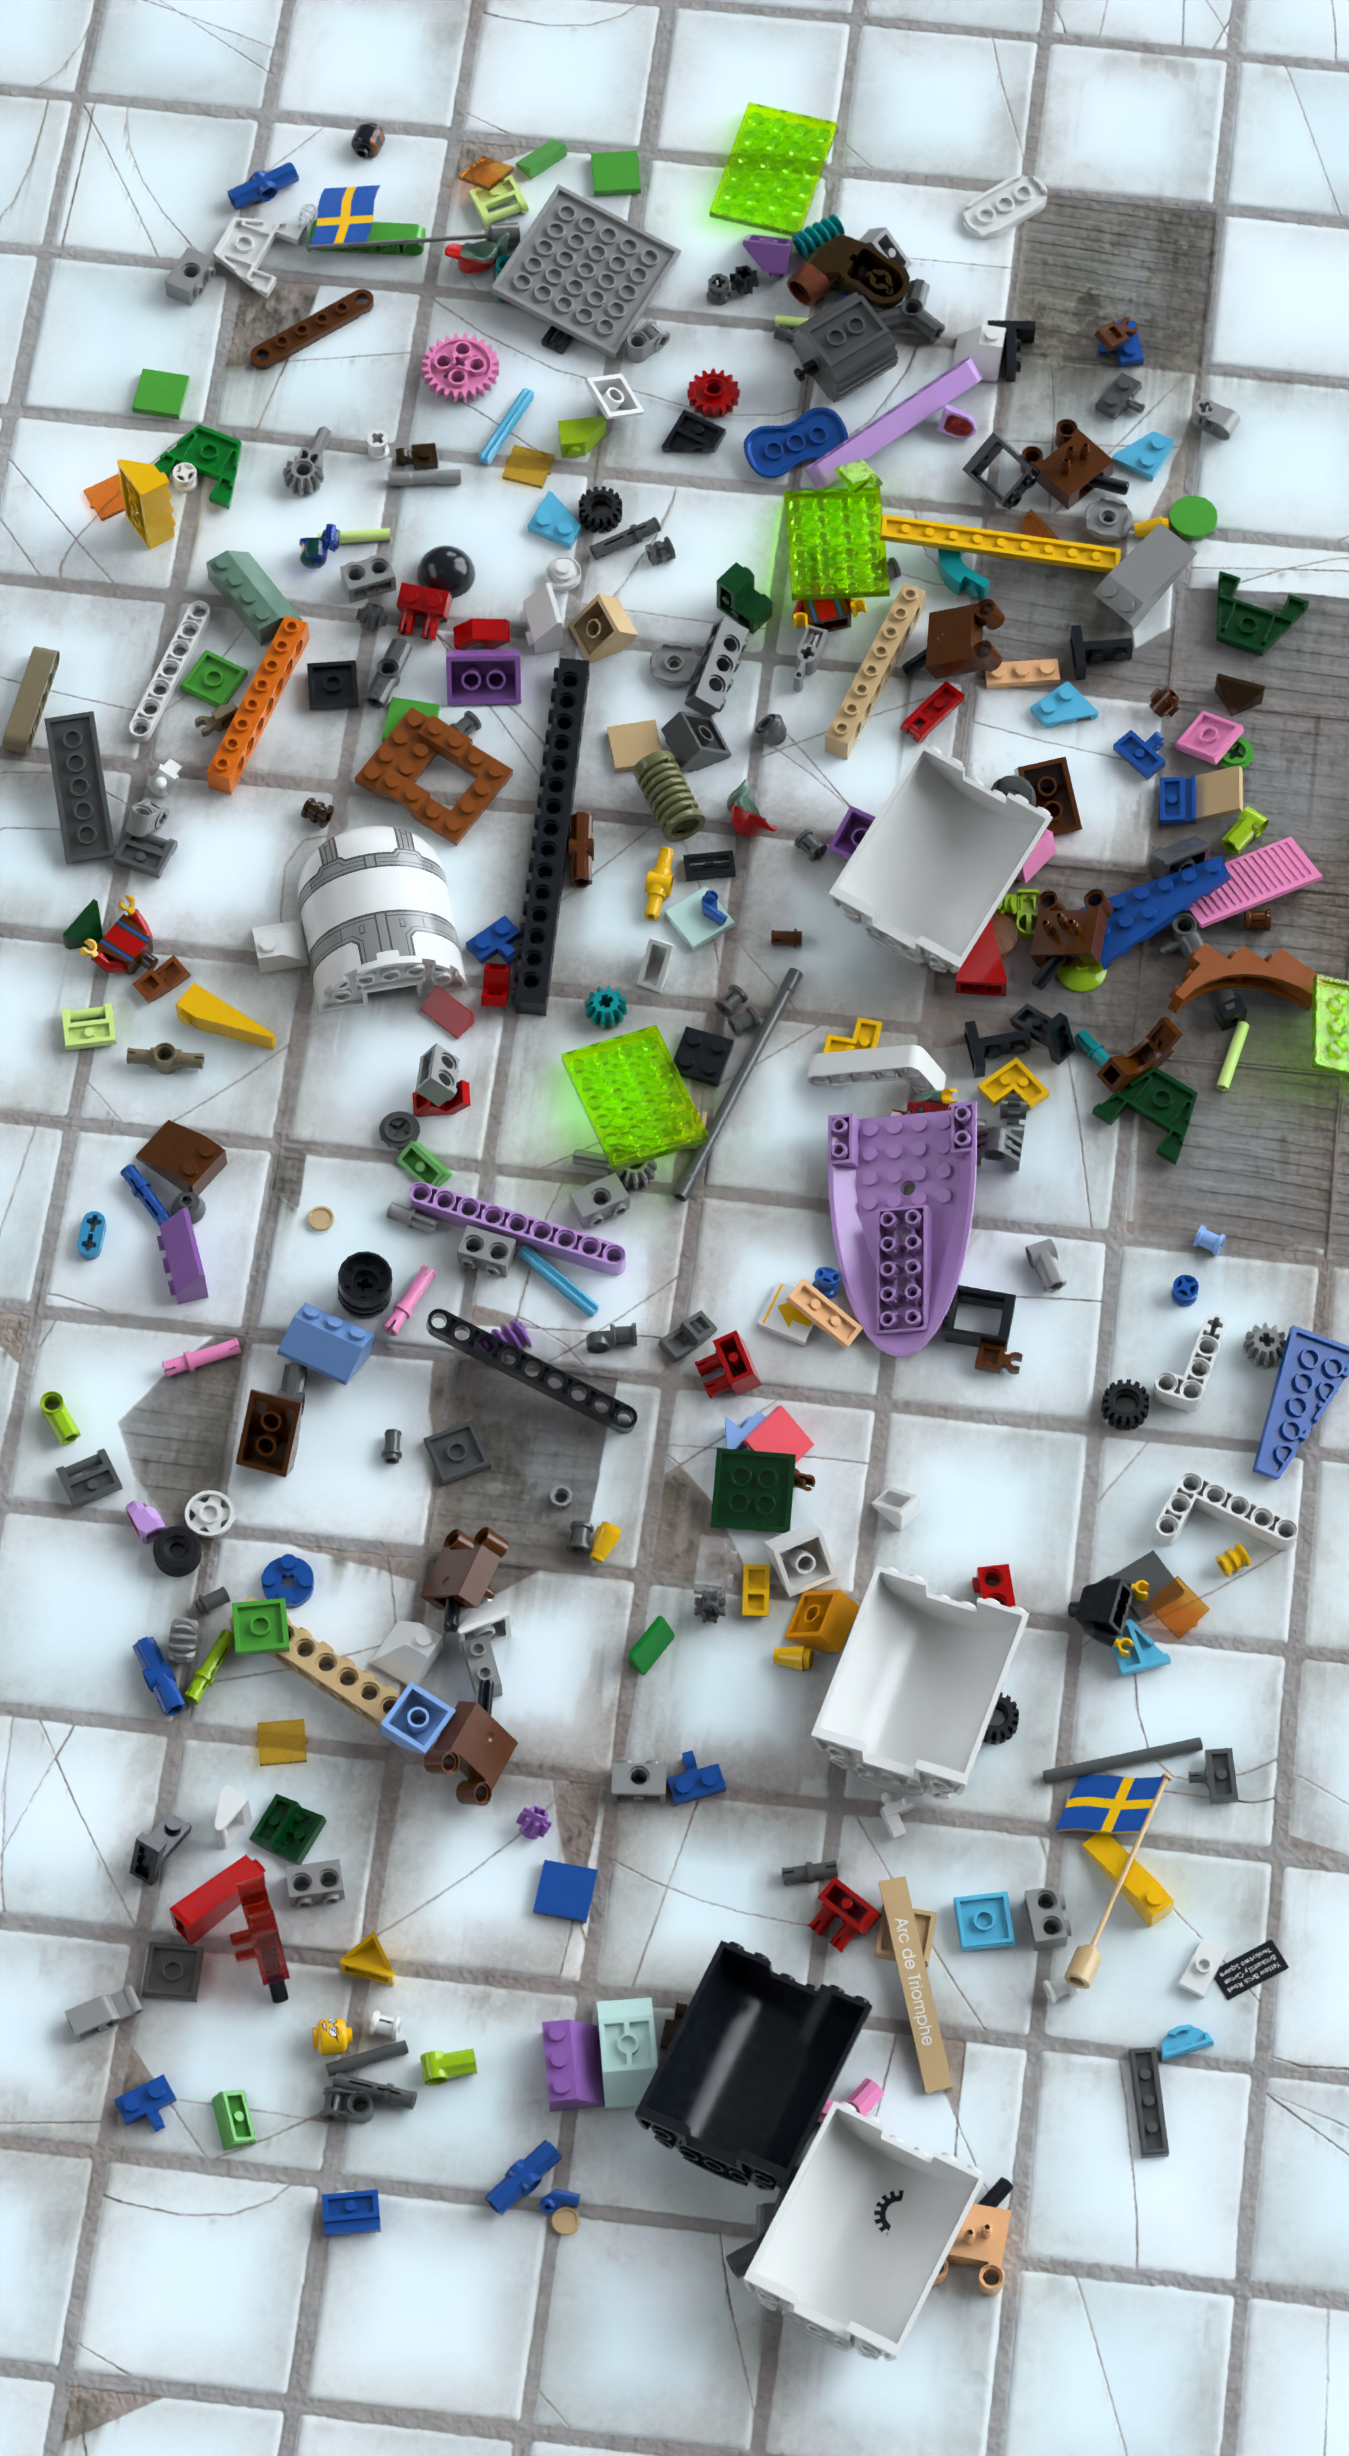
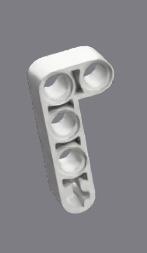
(1198, 1362)

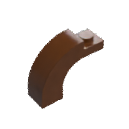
(1149, 1053)

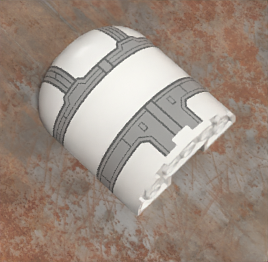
(377, 918)

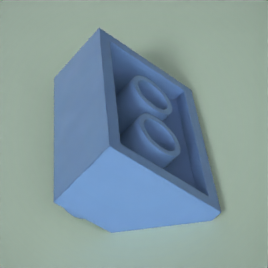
(326, 1344)

